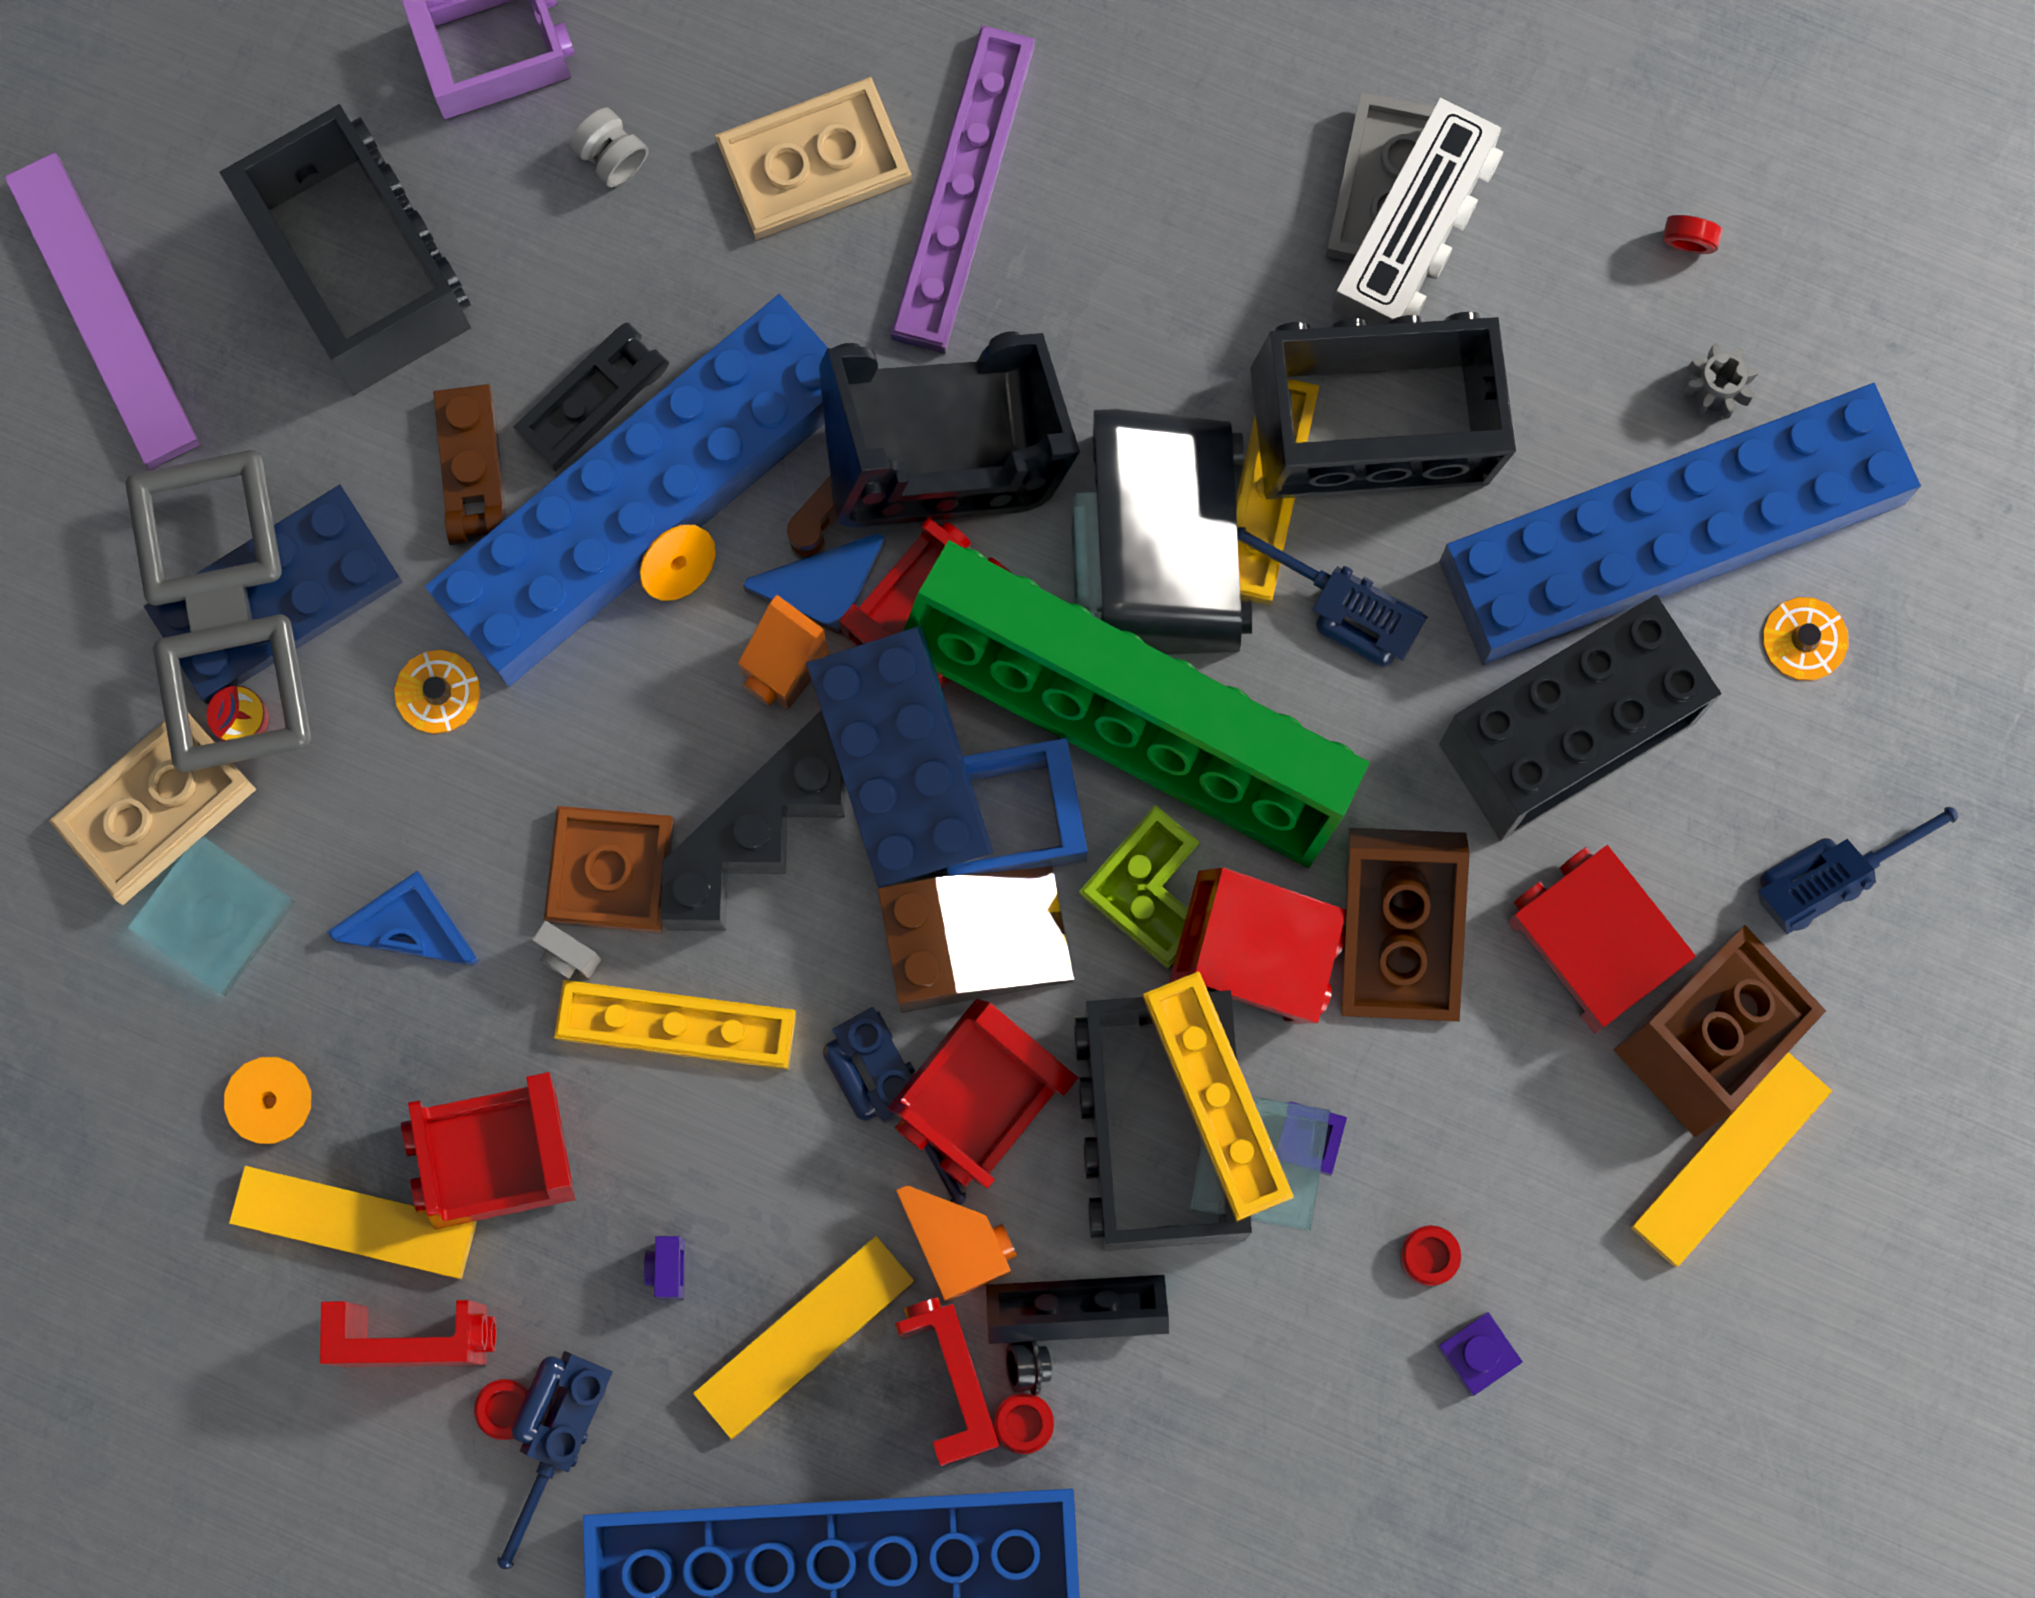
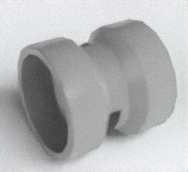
(609, 147)

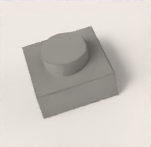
(565, 953)

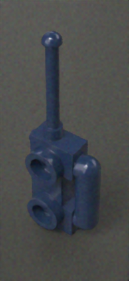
(1357, 599)
(1829, 875)
(871, 1039)
(563, 1431)

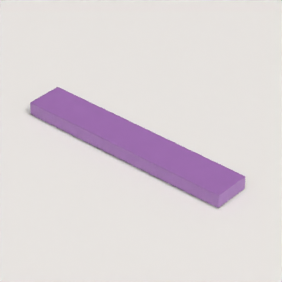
(963, 189)
(102, 311)

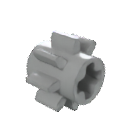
(1728, 366)

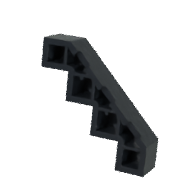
(751, 829)

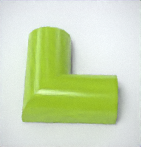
(1131, 885)

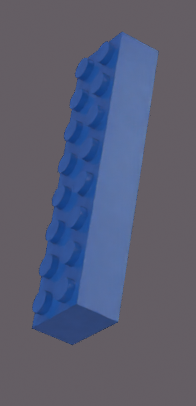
(658, 470)
(1678, 523)
(841, 1549)

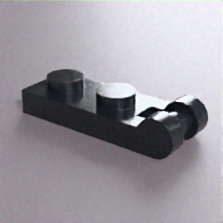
(590, 396)

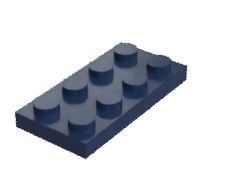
(327, 575)
(900, 757)

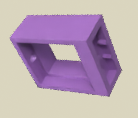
(495, 85)

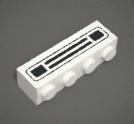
(1419, 215)

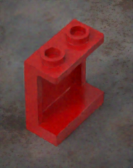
(891, 601)
(1601, 935)
(1261, 944)
(978, 1093)
(489, 1154)
(346, 1341)
(981, 1433)

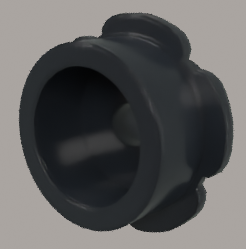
(1028, 1366)

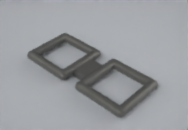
(217, 611)

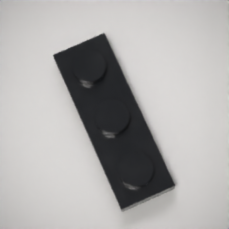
(1077, 1309)

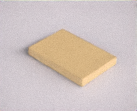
(813, 158)
(147, 812)

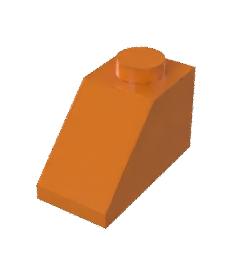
(779, 654)
(957, 1243)

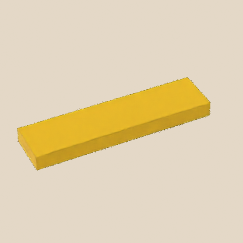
(1269, 517)
(675, 1024)
(1217, 1096)
(1730, 1160)
(349, 1222)
(804, 1337)

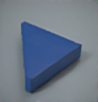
(823, 583)
(406, 922)

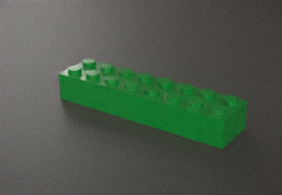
(1134, 705)

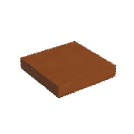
(607, 869)

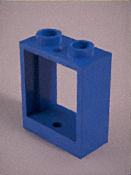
(1056, 758)

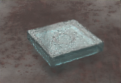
(1086, 553)
(212, 915)
(1299, 1143)

